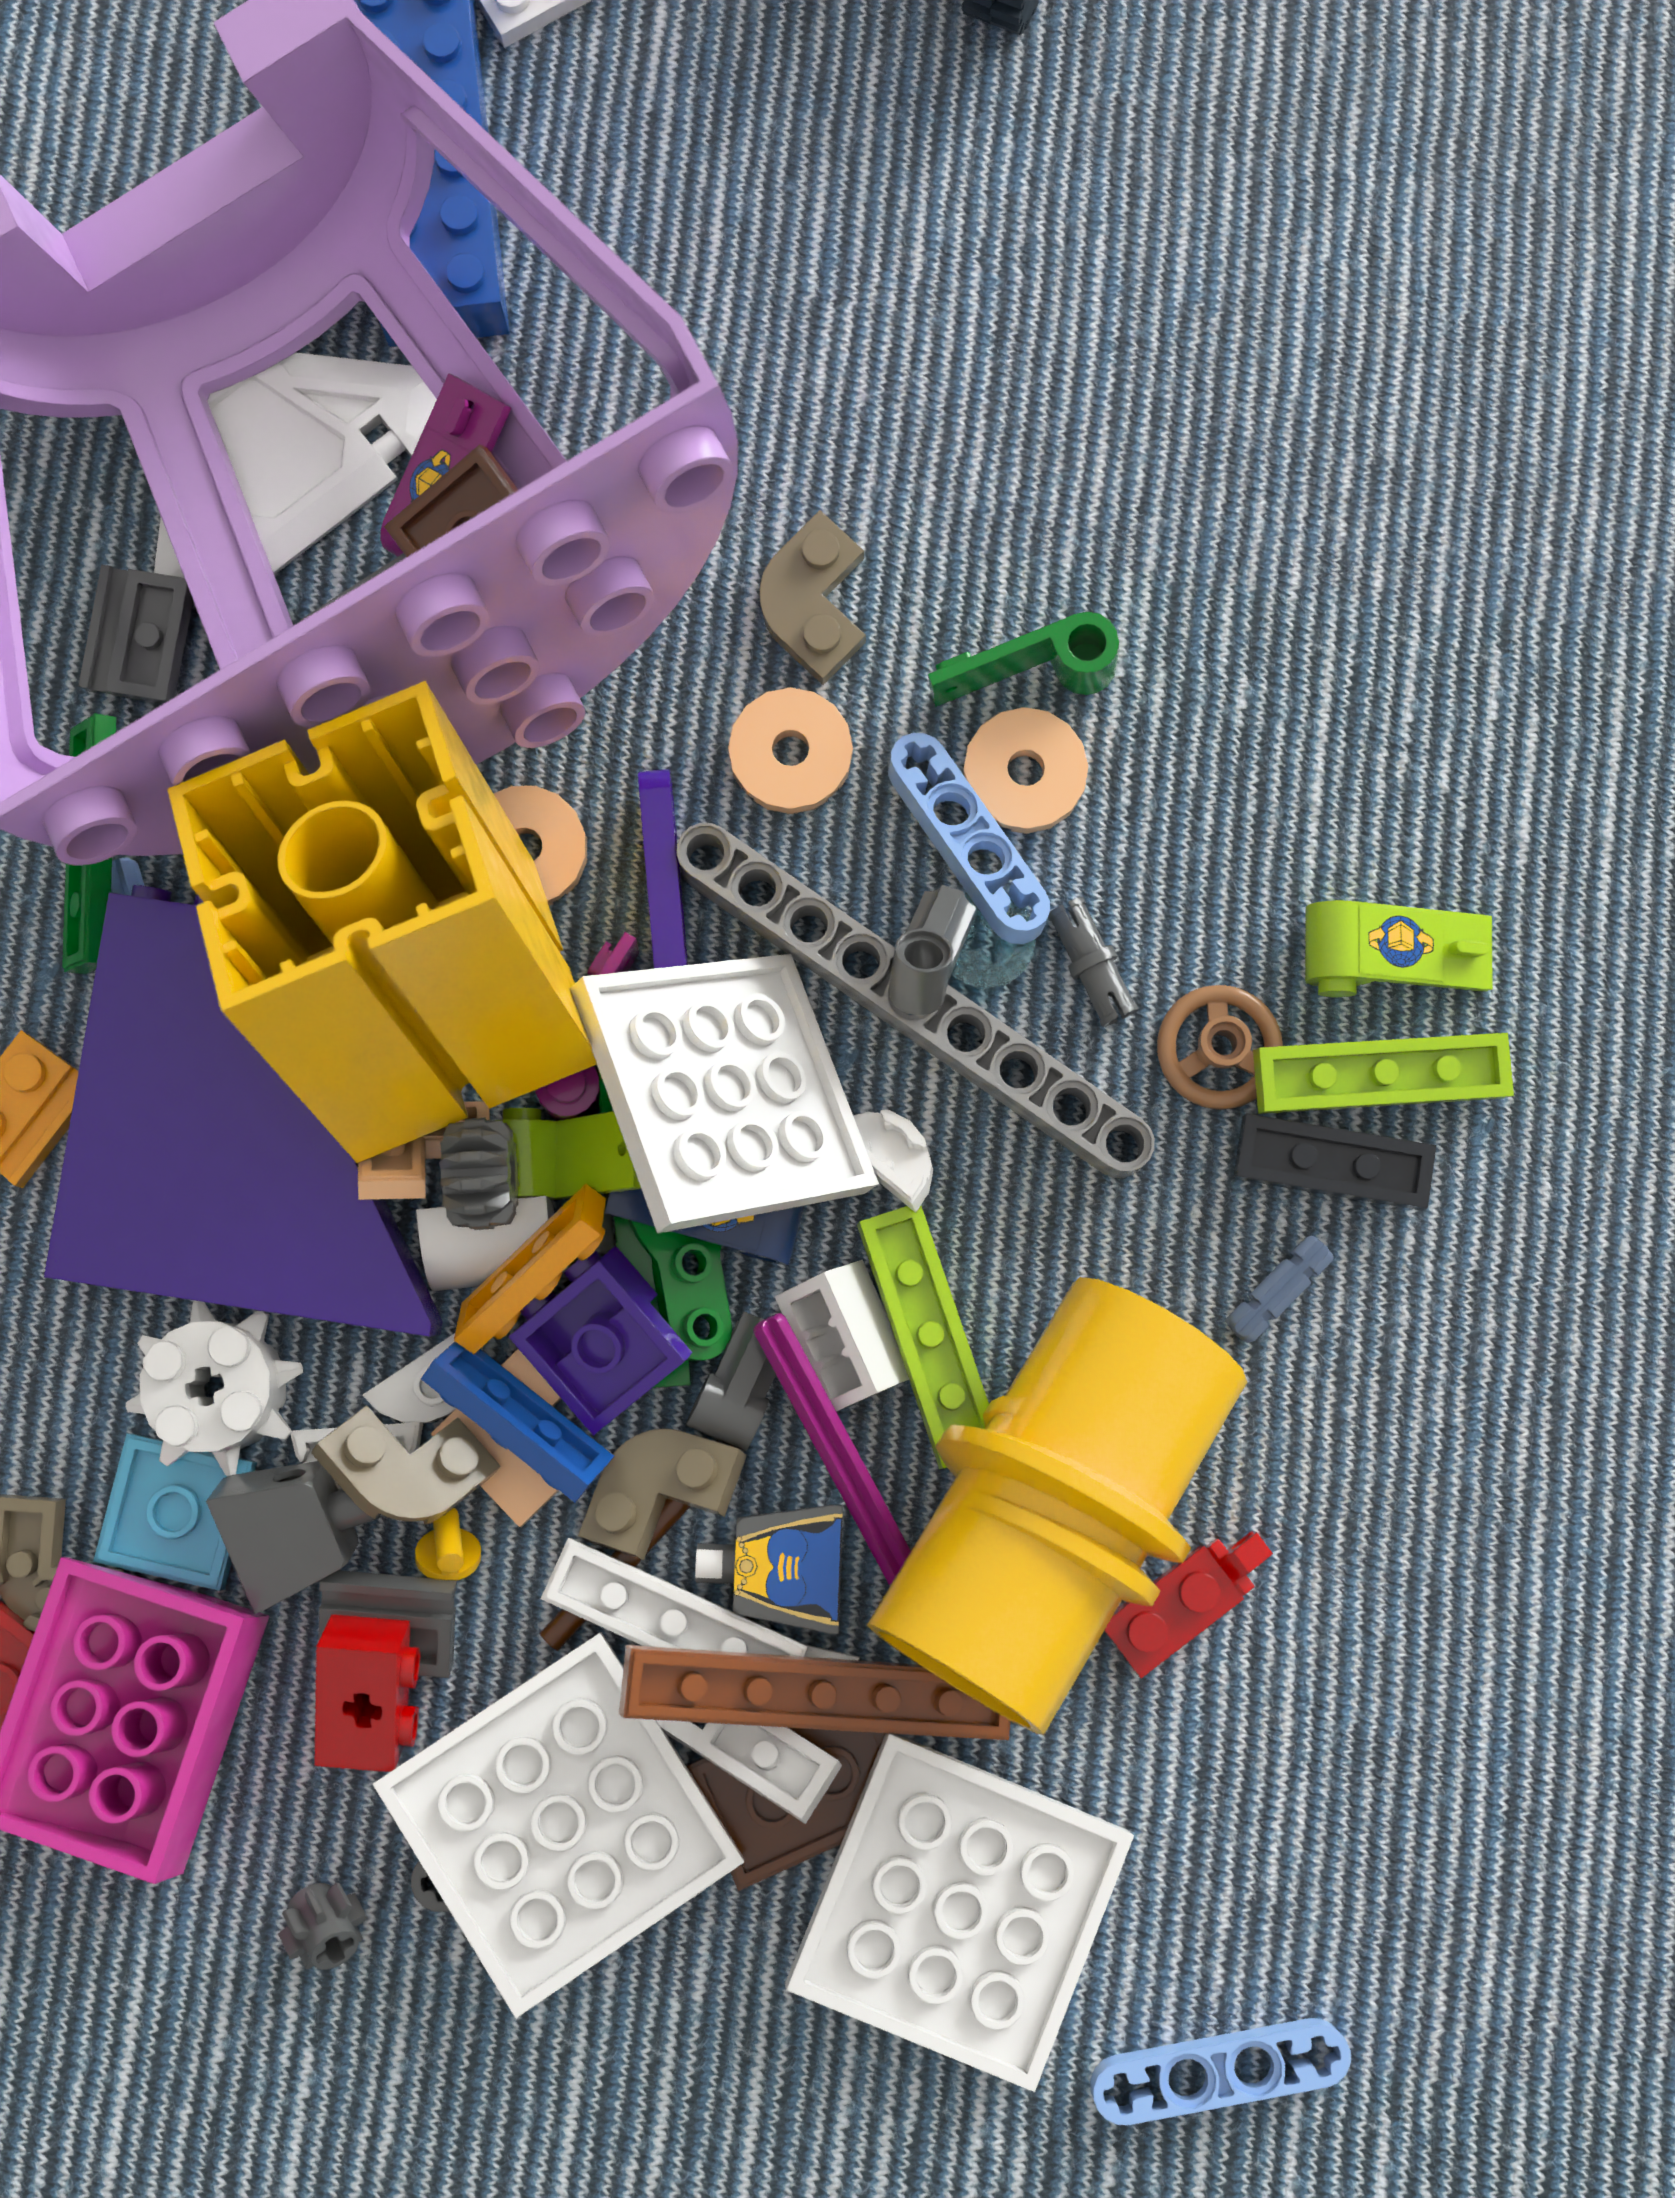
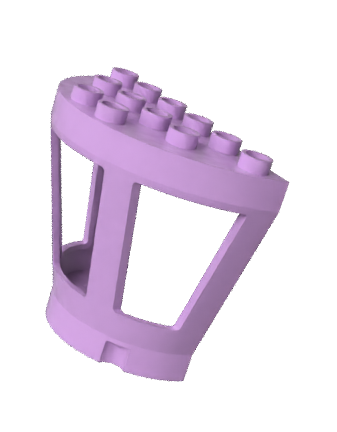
(238, 268)

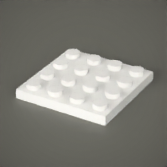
(723, 1089)
(557, 1825)
(959, 1911)

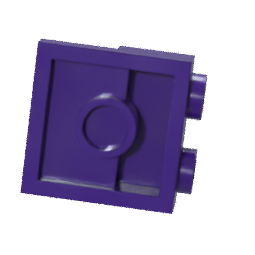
(600, 1339)

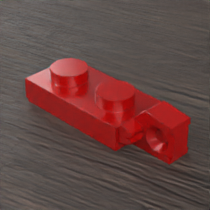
(1189, 1601)

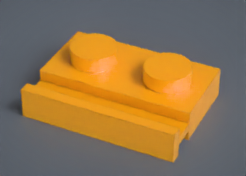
(34, 1105)

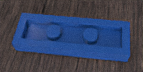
(518, 1419)

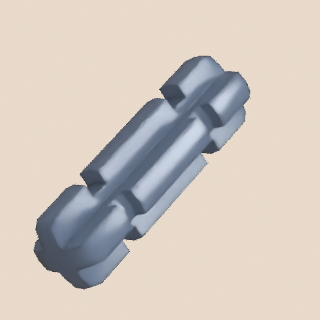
(1279, 1289)

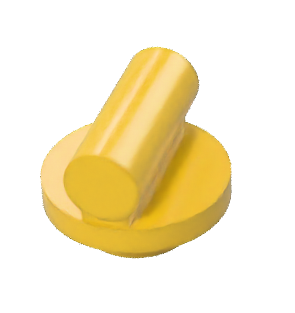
(448, 1550)

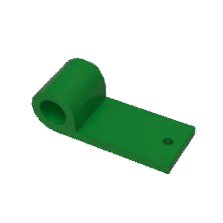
(1079, 648)

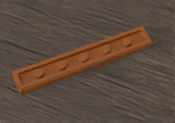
(799, 1694)

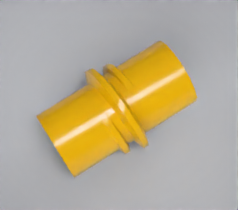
(1060, 1502)

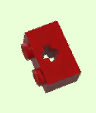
(364, 1693)

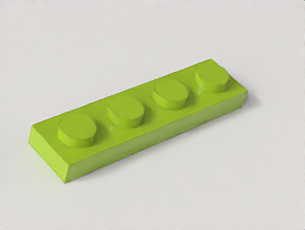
(1382, 1073)
(924, 1321)

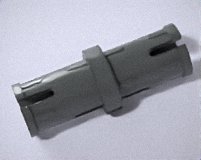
(1092, 962)

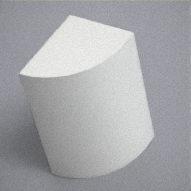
(466, 1256)
(844, 1334)

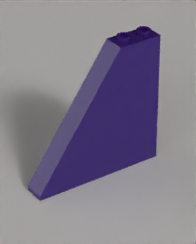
(198, 1160)

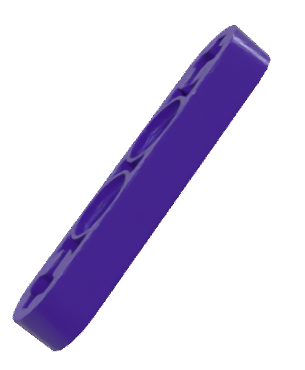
(662, 869)

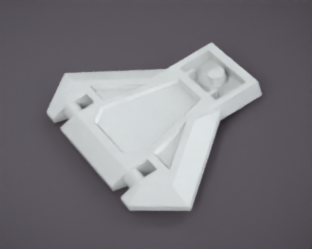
(304, 449)

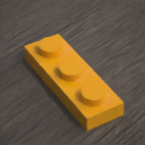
(532, 1270)

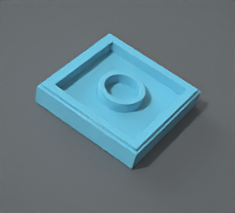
(161, 1516)

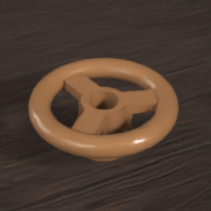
(1219, 1023)

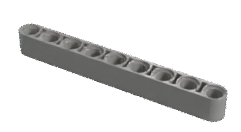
(929, 1031)

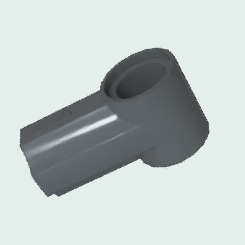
(930, 951)
(735, 1395)

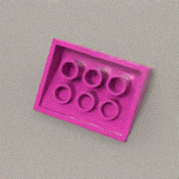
(123, 1718)

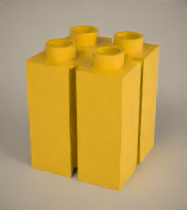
(379, 925)

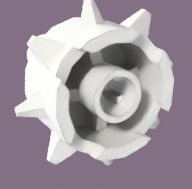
(241, 1412)

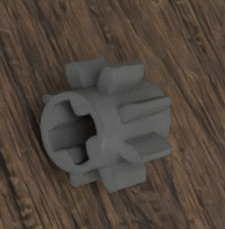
(322, 1926)

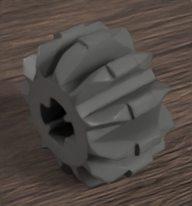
(479, 1174)

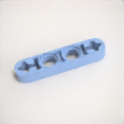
(960, 840)
(1221, 2084)

